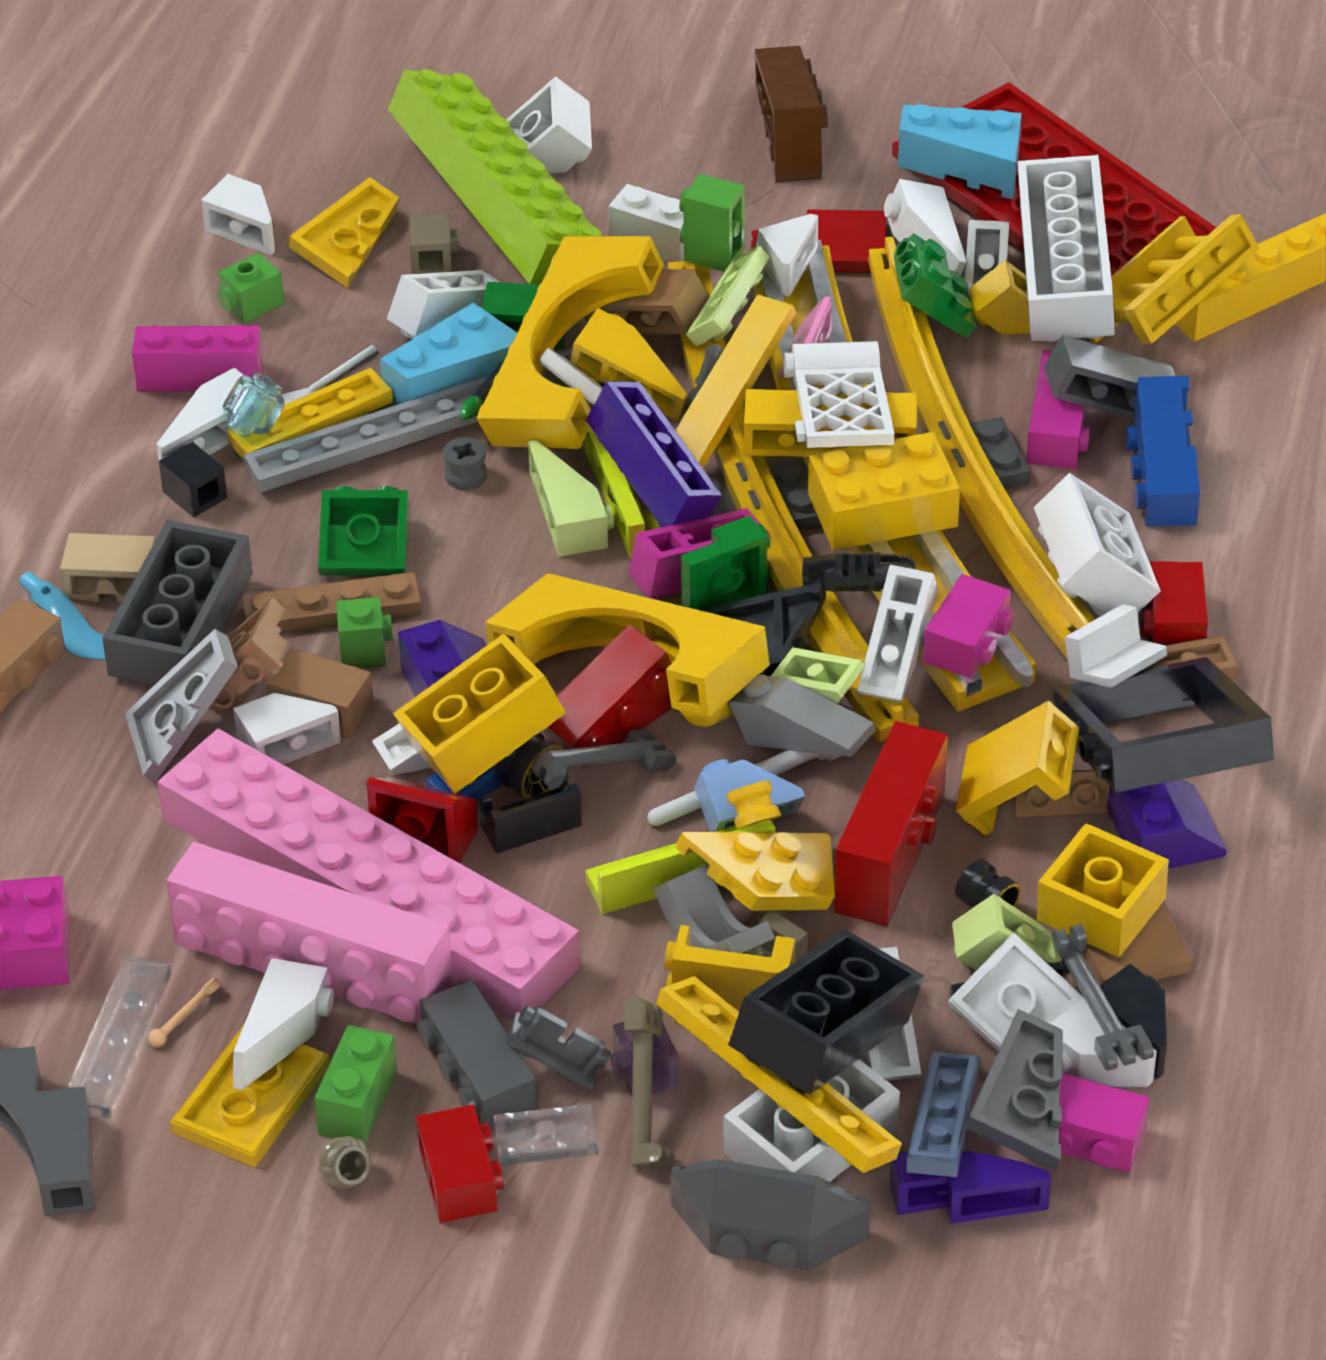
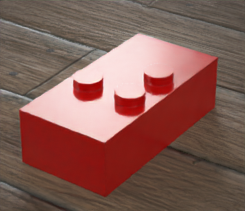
(891, 823)

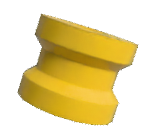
(753, 804)

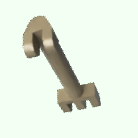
(645, 1023)

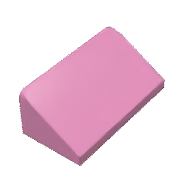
(814, 327)

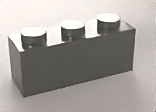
(1098, 375)
(476, 1053)

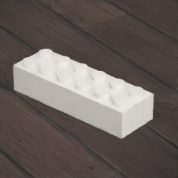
(1065, 248)

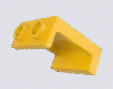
(1014, 758)
(725, 972)

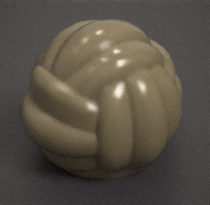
(344, 1162)

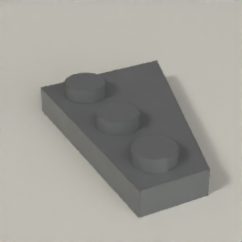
(1022, 1092)

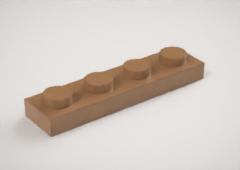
(316, 604)

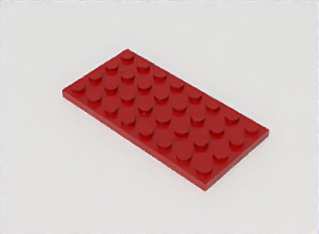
(1132, 204)

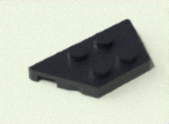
(784, 615)

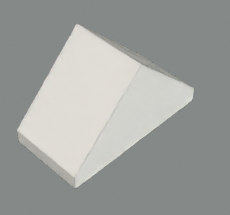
(790, 250)

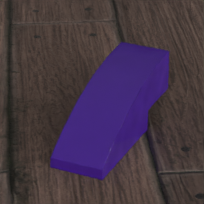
(983, 1188)

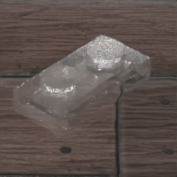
(545, 1134)

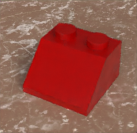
(425, 813)

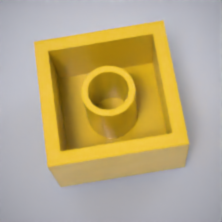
(1103, 887)

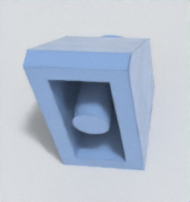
(723, 777)

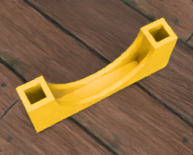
(581, 278)

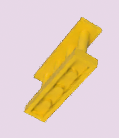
(1177, 274)

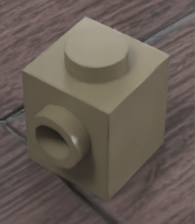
(432, 243)

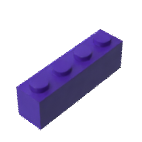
(652, 454)

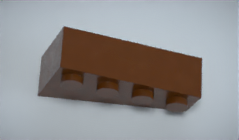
(791, 112)

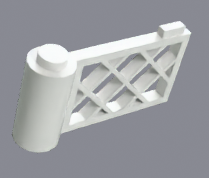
(839, 369)

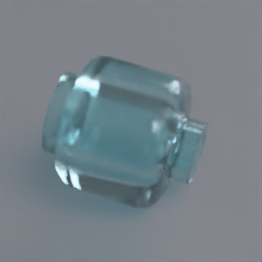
(253, 405)

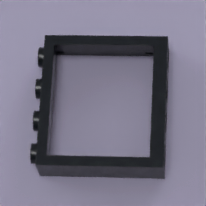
(1234, 740)

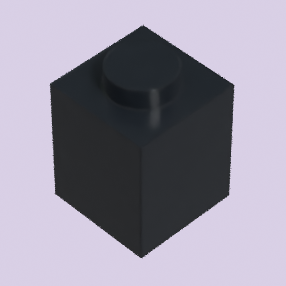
(193, 479)

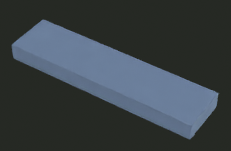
(942, 1114)

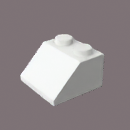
(555, 126)
(648, 214)

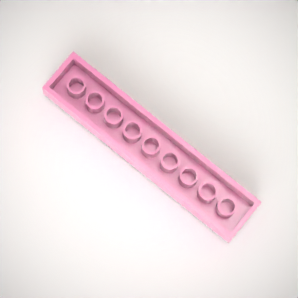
(286, 821)

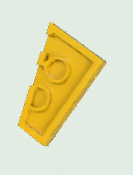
(346, 231)

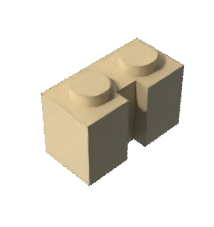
(102, 564)

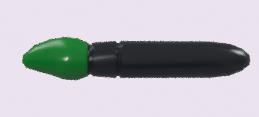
(472, 404)

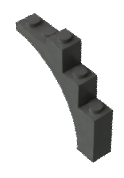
(50, 1130)

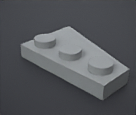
(177, 703)

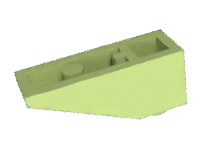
(569, 504)

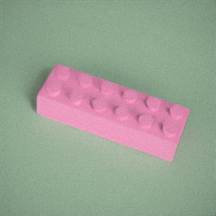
(259, 913)

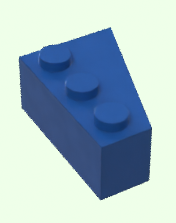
(1163, 452)

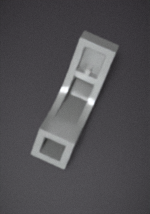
(697, 903)

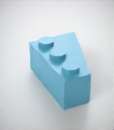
(961, 143)
(447, 355)

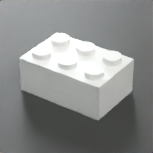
(1095, 548)
(770, 1137)

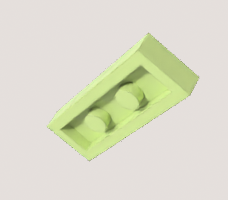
(728, 297)

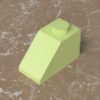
(820, 672)
(990, 925)

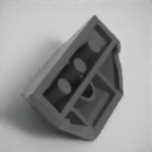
(768, 1213)

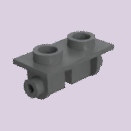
(539, 1037)

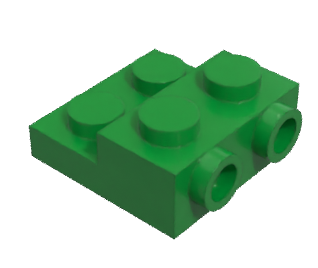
(931, 286)
(363, 531)
(728, 568)

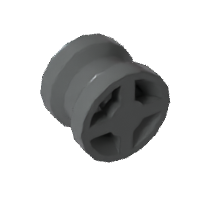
(465, 463)

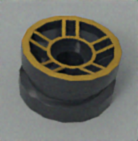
(517, 768)

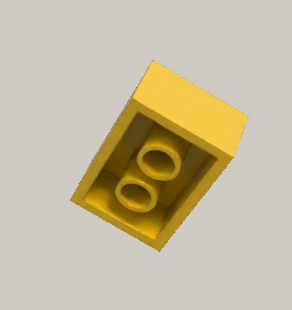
(883, 491)
(479, 713)

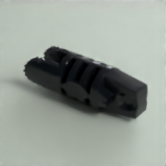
(852, 570)

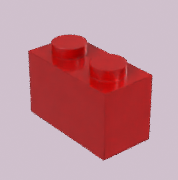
(1180, 608)
(458, 1163)

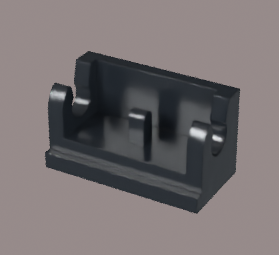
(532, 817)

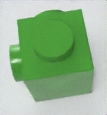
(250, 288)
(363, 632)

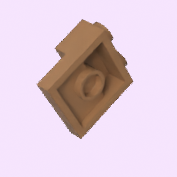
(256, 652)

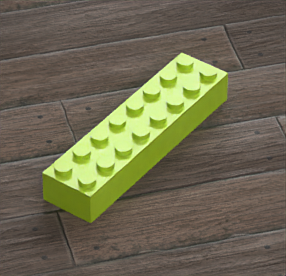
(488, 168)

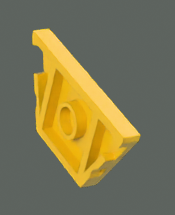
(768, 868)

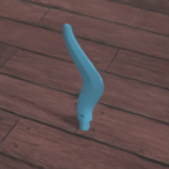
(77, 633)

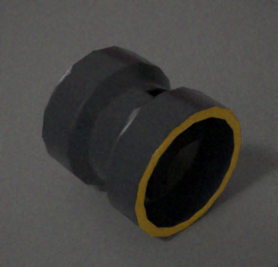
(981, 881)

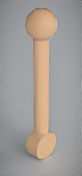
(158, 1037)

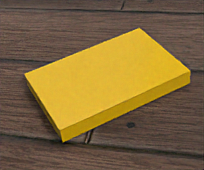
(250, 1119)

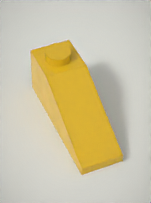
(618, 353)

